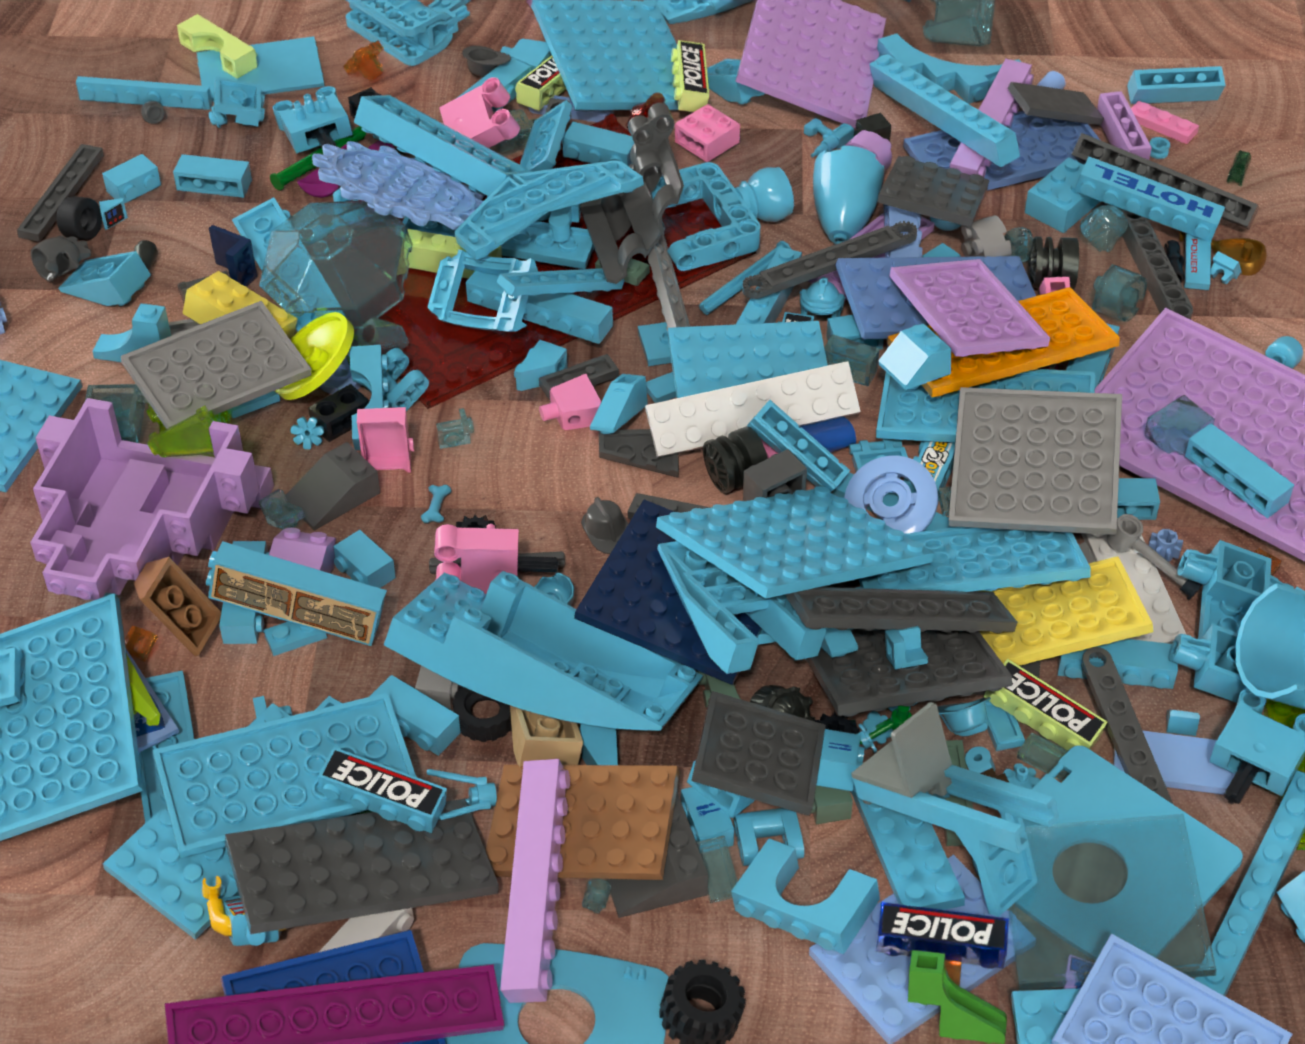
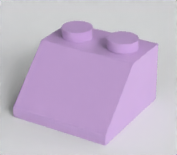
(306, 549)

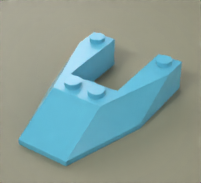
(714, 598)

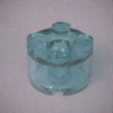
(1119, 293)

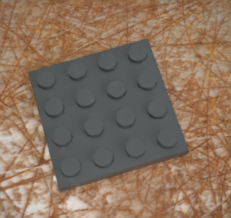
(934, 191)
(759, 753)

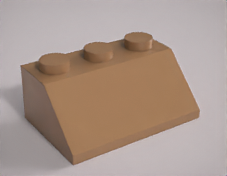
(177, 603)

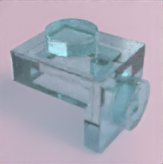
(455, 432)
(280, 512)

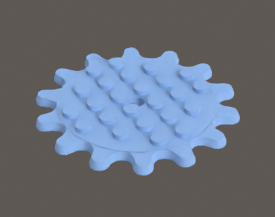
(396, 184)

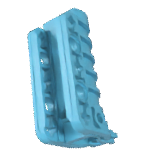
(405, 23)

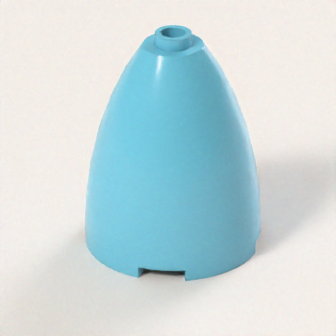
(846, 190)

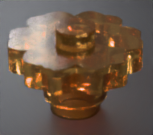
(366, 61)

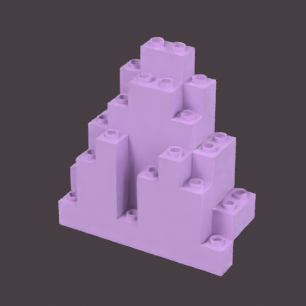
(120, 506)

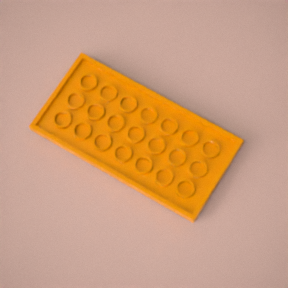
(1072, 332)

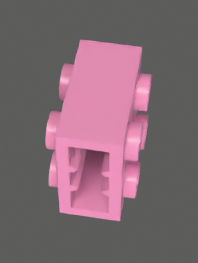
(707, 133)

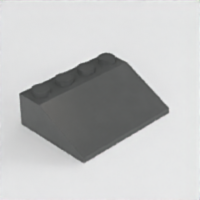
(683, 876)

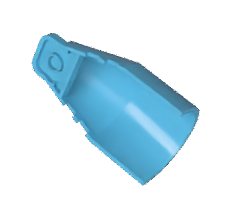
(1273, 646)

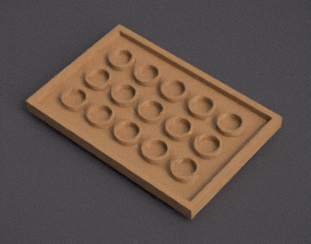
(613, 822)

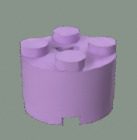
(875, 144)

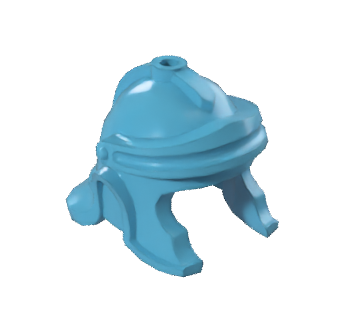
(822, 299)

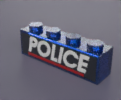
(958, 935)

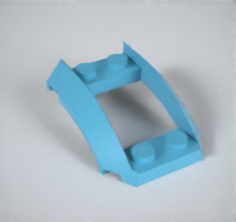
(448, 282)

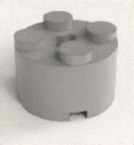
(986, 238)

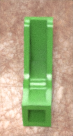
(961, 1012)

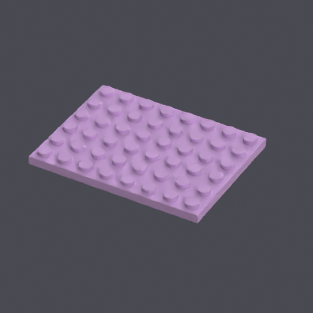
(813, 55)

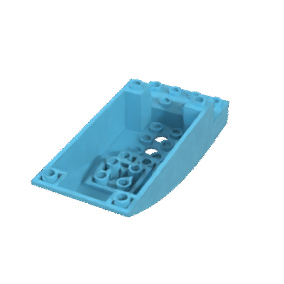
(536, 656)

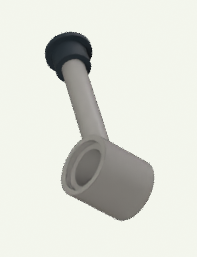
(1128, 536)

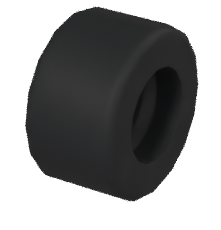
(79, 218)

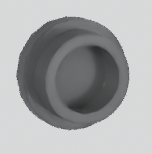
(152, 112)

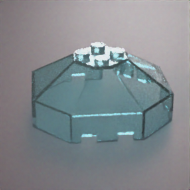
(337, 261)

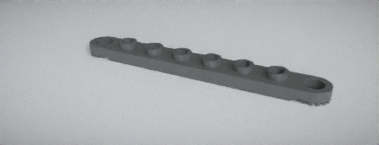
(824, 260)
(1122, 722)

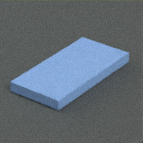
(1185, 762)

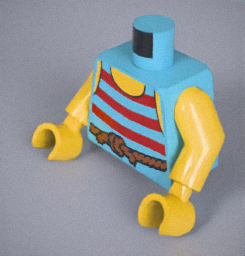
(229, 918)

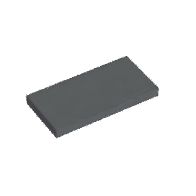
(1055, 103)

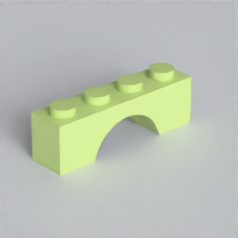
(201, 35)

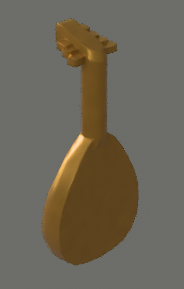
(1248, 252)

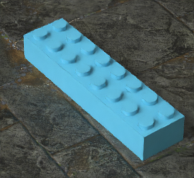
(435, 143)

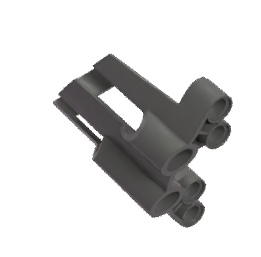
(613, 216)

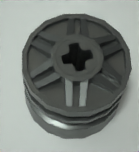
(1053, 261)
(730, 456)

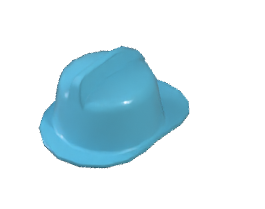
(965, 718)

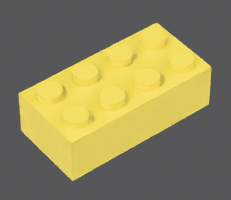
(222, 295)

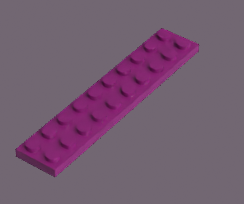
(346, 1012)

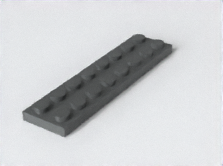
(901, 609)

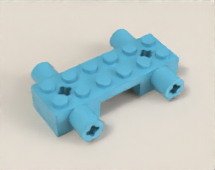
(1230, 585)

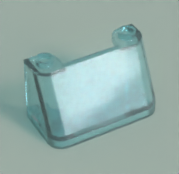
(961, 22)

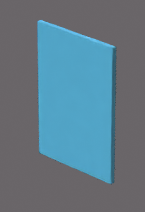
(280, 66)

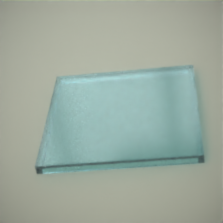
(1103, 881)

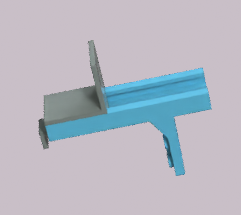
(921, 763)

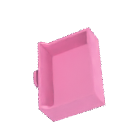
(385, 438)

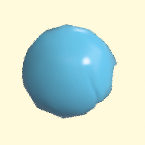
(558, 586)

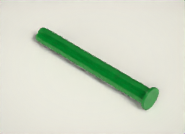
(306, 164)

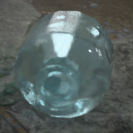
(1021, 242)

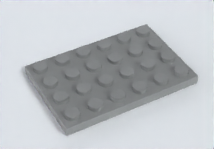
(216, 364)

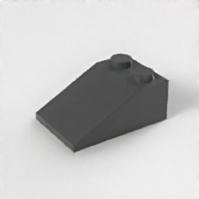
(334, 486)

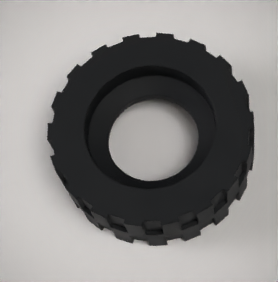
(480, 728)

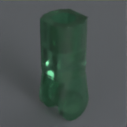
(1239, 167)

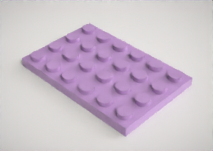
(969, 307)

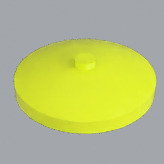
(324, 347)

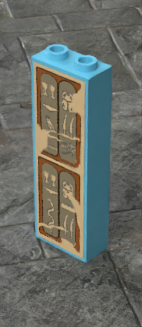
(295, 593)

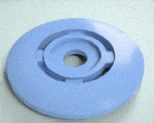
(883, 476)

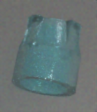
(596, 895)

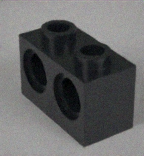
(337, 410)

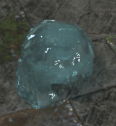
(1104, 227)

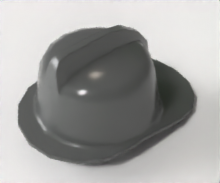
(483, 60)
(604, 524)

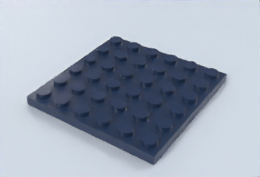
(640, 603)

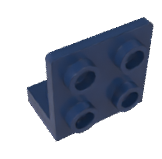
(234, 253)

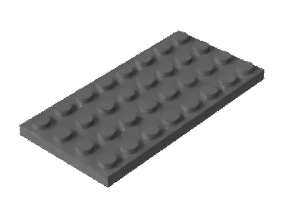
(355, 868)

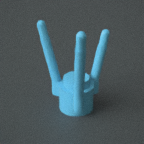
(481, 796)

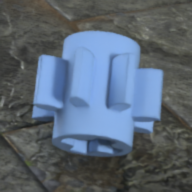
(1166, 544)

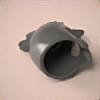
(58, 256)

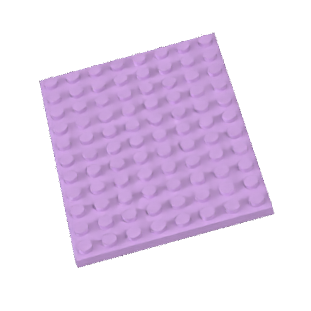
(1247, 396)

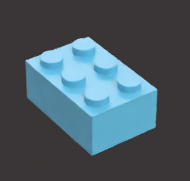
(1055, 199)

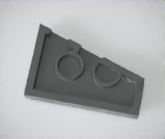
(636, 449)

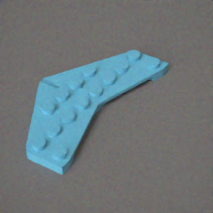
(533, 194)

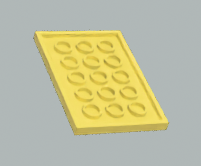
(1070, 615)

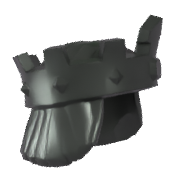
(784, 700)

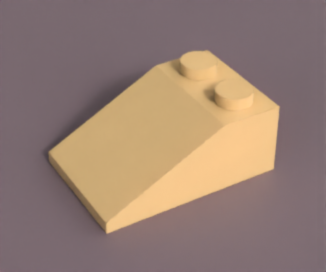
(544, 738)

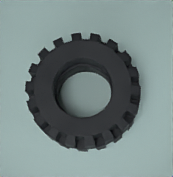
(708, 984)

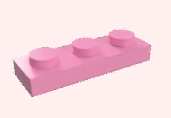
(1164, 122)

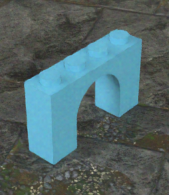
(828, 923)

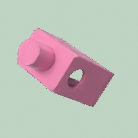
(572, 404)

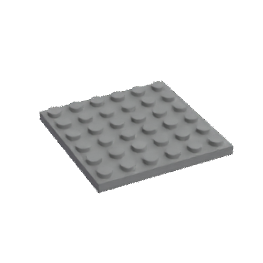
(1036, 461)

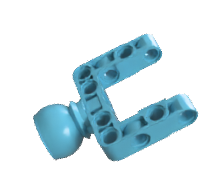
(763, 197)

